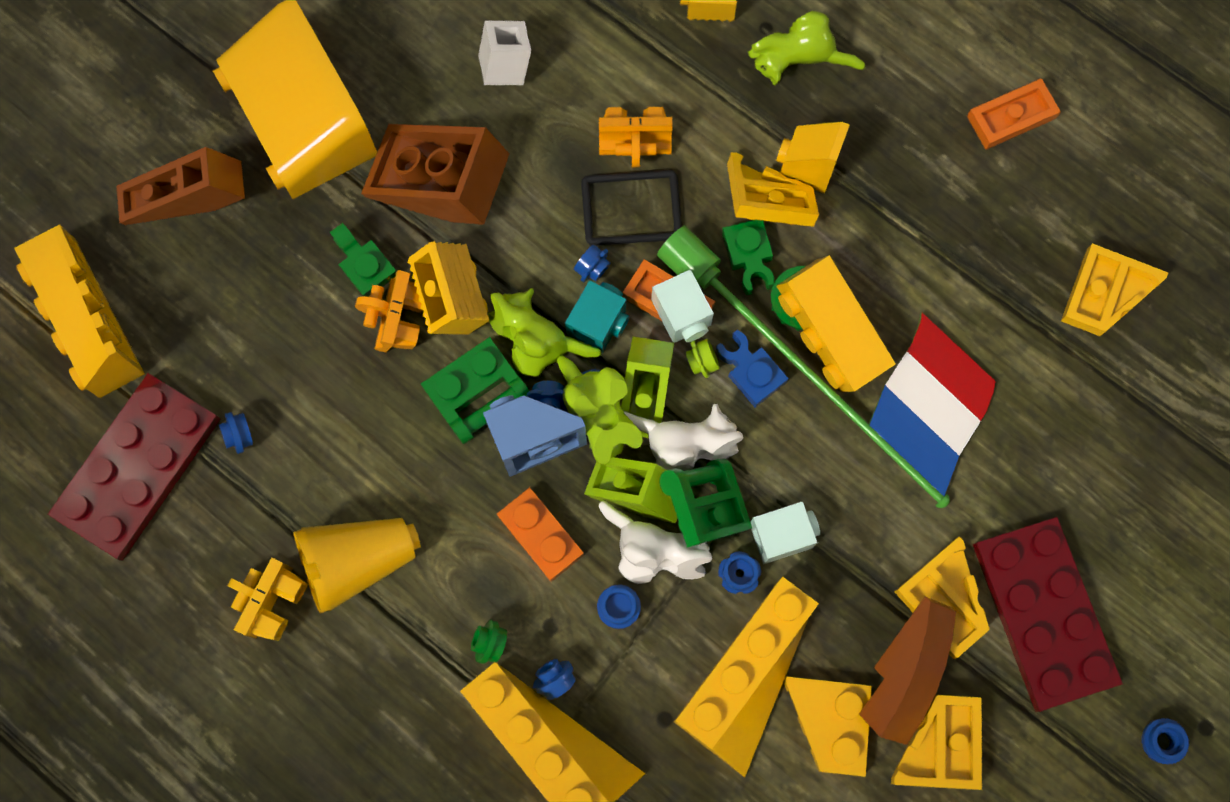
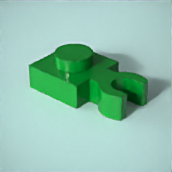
(749, 249)

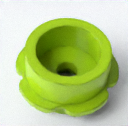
(702, 358)

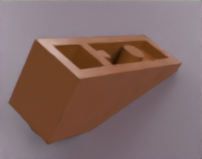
(182, 188)

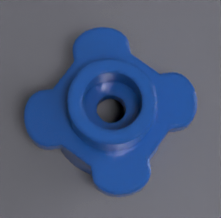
(548, 393)

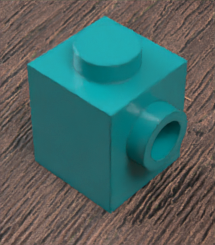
(598, 315)

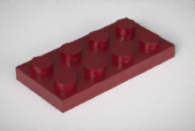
(134, 467)
(1047, 614)

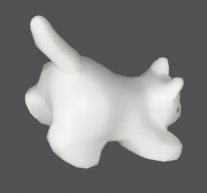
(683, 443)
(650, 549)

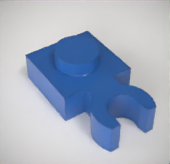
(754, 373)

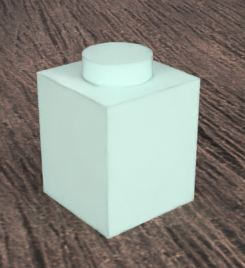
(682, 307)
(785, 532)

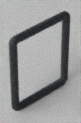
(627, 177)

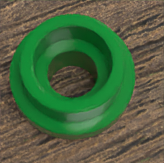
(489, 642)

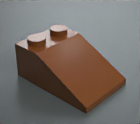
(438, 171)

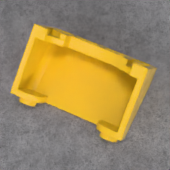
(295, 101)

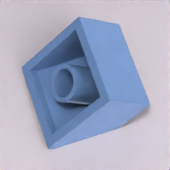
(532, 432)

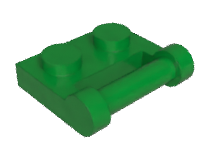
(467, 381)
(711, 515)

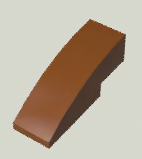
(911, 672)

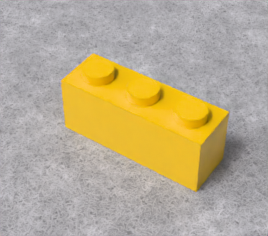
(834, 325)

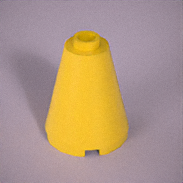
(353, 556)

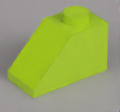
(647, 378)
(632, 487)

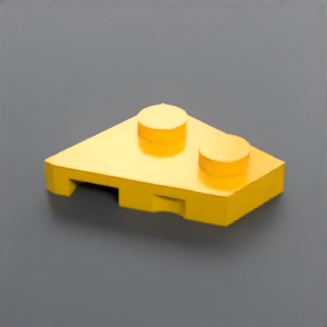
(770, 195)
(1108, 289)
(949, 581)
(833, 723)
(945, 746)

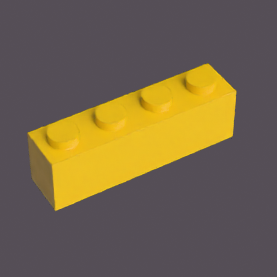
(78, 312)
(741, 689)
(548, 744)

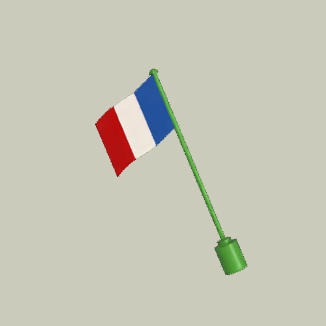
(924, 406)

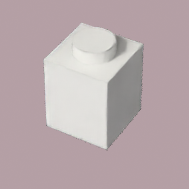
(504, 52)

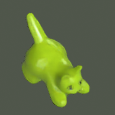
(806, 43)
(534, 338)
(597, 401)

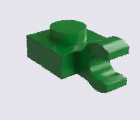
(363, 264)

